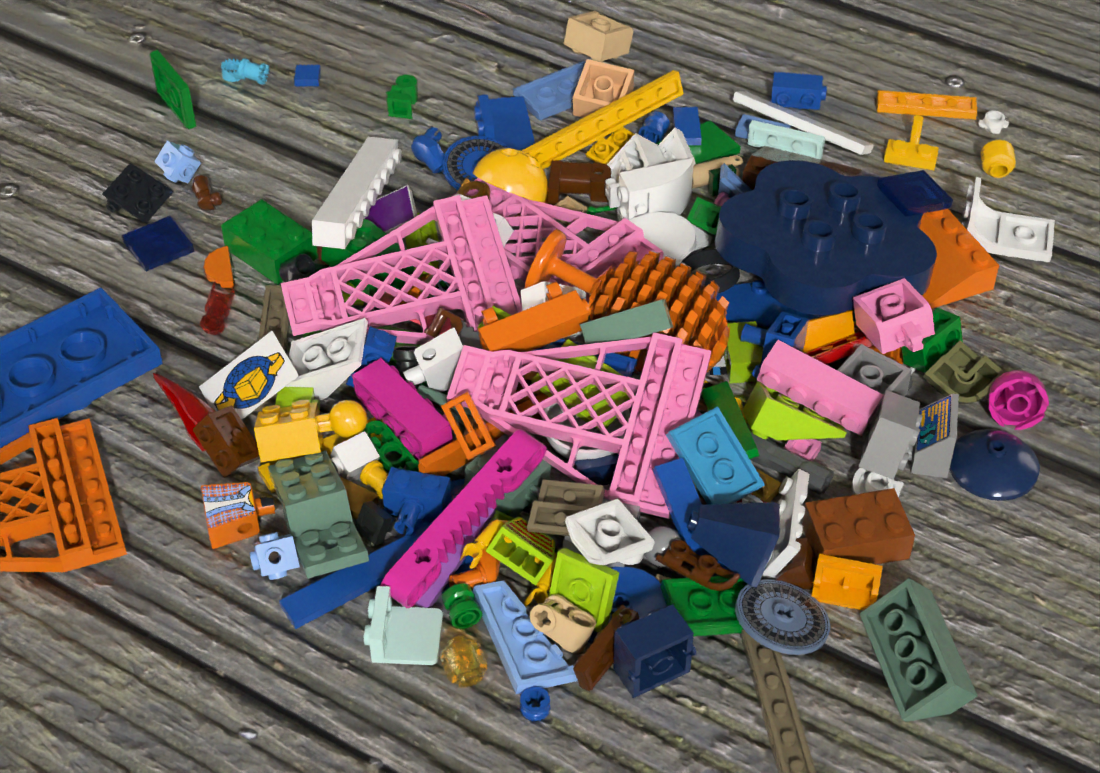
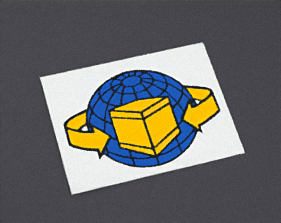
(250, 378)

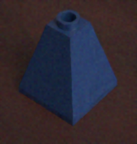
(738, 535)

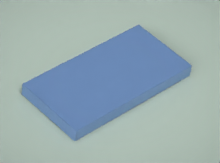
(552, 92)

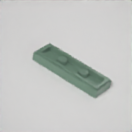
(628, 323)

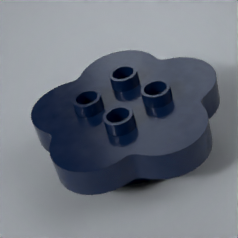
(822, 237)

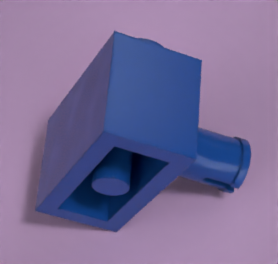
(786, 328)
(415, 497)

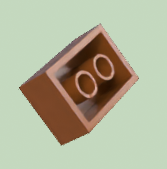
(859, 527)

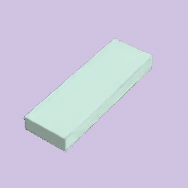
(785, 139)

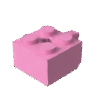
(894, 316)

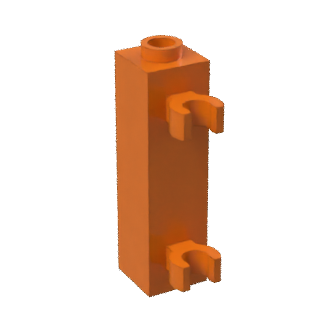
(536, 325)

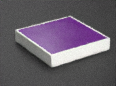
(393, 210)

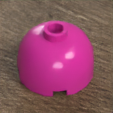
(1017, 399)

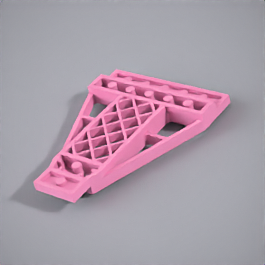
(468, 246)
(591, 258)
(663, 401)

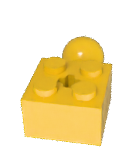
(300, 427)

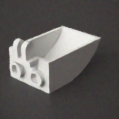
(651, 189)

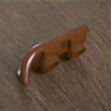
(704, 566)

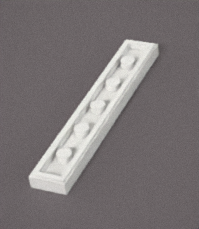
(802, 122)

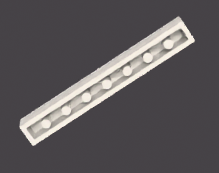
(355, 193)

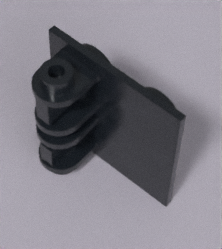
(136, 193)

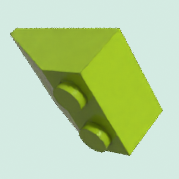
(783, 419)

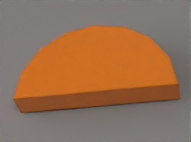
(218, 267)

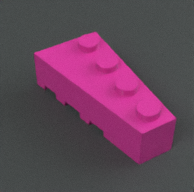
(402, 409)

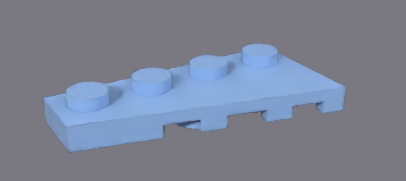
(522, 648)

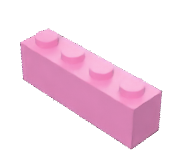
(819, 387)

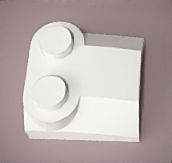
(609, 534)

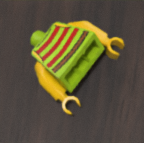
(522, 551)

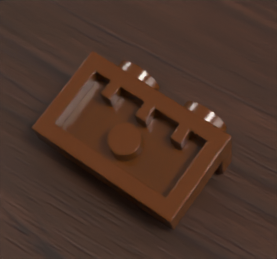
(226, 440)

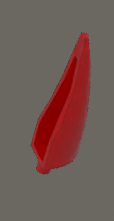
(188, 405)

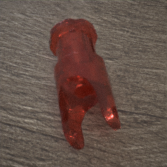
(216, 309)

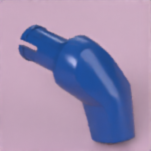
(428, 150)

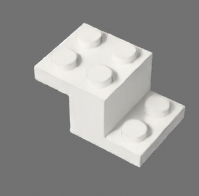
(643, 153)

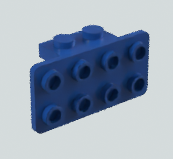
(504, 120)

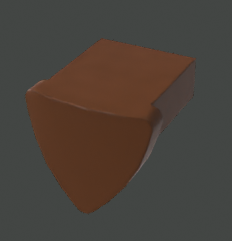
(802, 569)

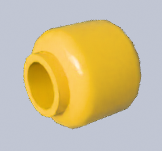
(998, 158)

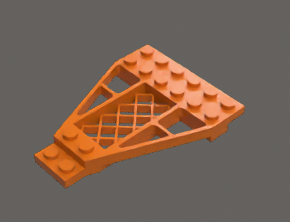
(75, 495)

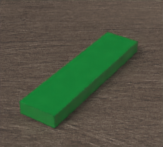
(723, 398)

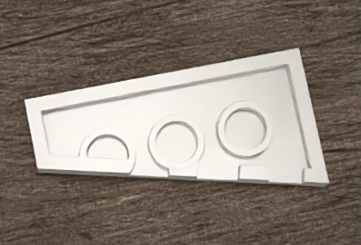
(791, 512)

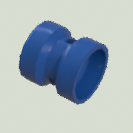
(654, 127)

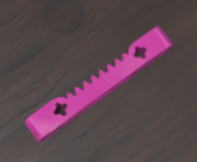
(500, 475)

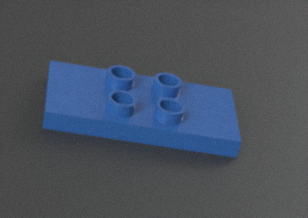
(69, 361)

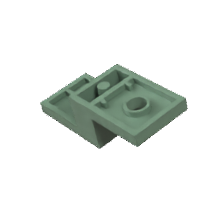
(317, 514)

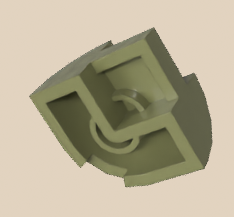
(963, 374)

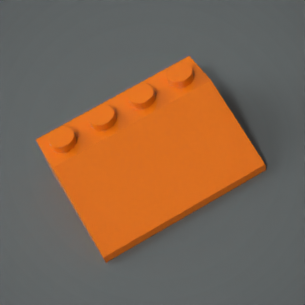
(961, 262)

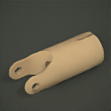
(701, 170)

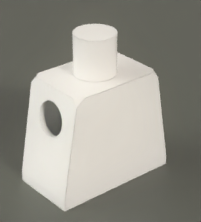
(436, 361)

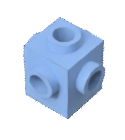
(177, 162)
(286, 558)

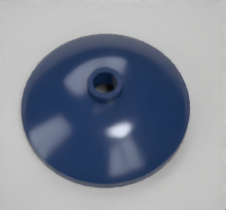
(994, 465)

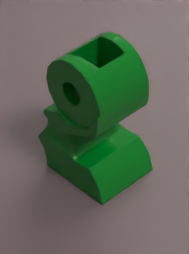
(402, 97)

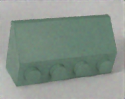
(917, 653)

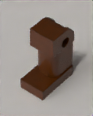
(578, 179)

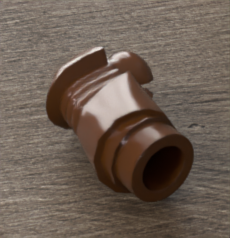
(202, 191)

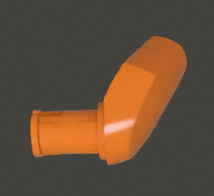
(485, 572)

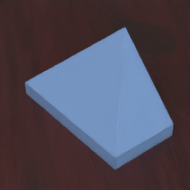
(730, 182)

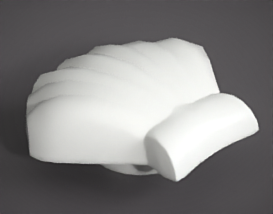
(868, 481)

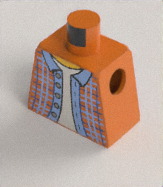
(233, 512)

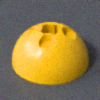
(514, 173)

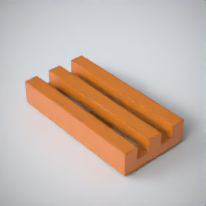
(480, 449)

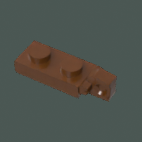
(600, 655)

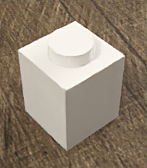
(353, 455)

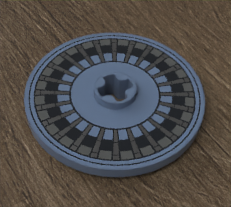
(782, 617)

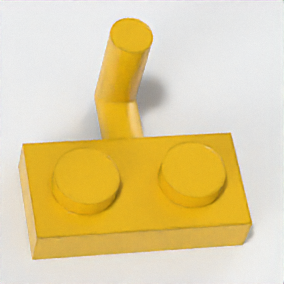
(911, 152)

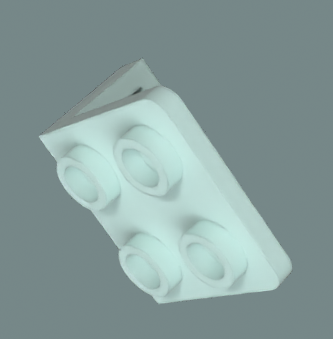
(402, 633)

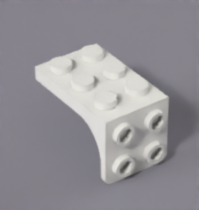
(1007, 232)

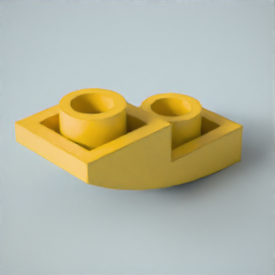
(606, 149)

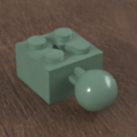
(522, 497)

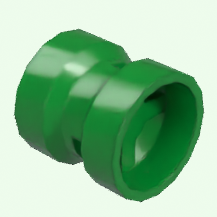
(462, 607)

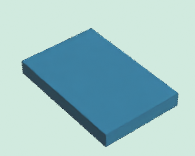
(715, 459)

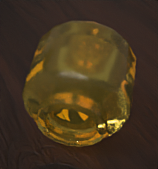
(463, 661)

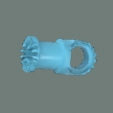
(245, 70)

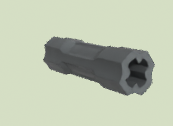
(789, 462)

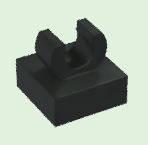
(374, 522)

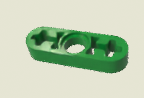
(390, 443)

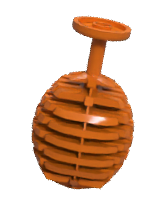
(692, 307)

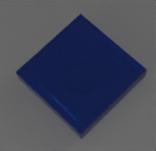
(914, 193)
(158, 243)

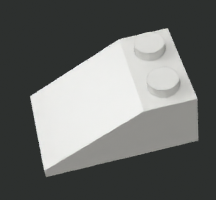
(328, 357)

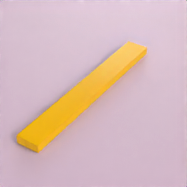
(607, 119)

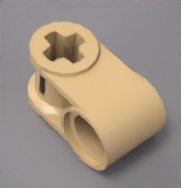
(567, 623)

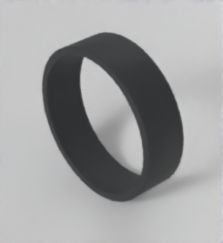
(709, 257)

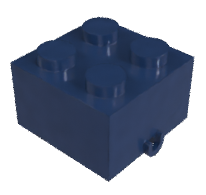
(653, 650)

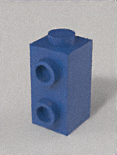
(798, 90)
(377, 345)

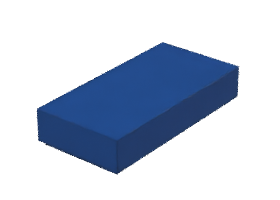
(687, 120)

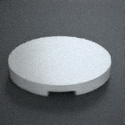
(669, 233)

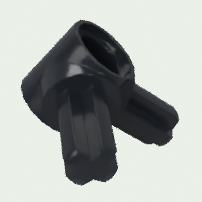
(299, 267)

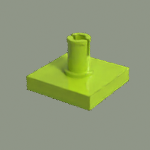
(585, 585)

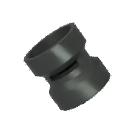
(405, 358)

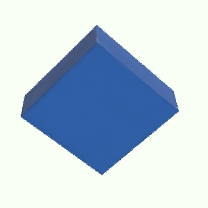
(307, 75)

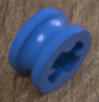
(527, 709)

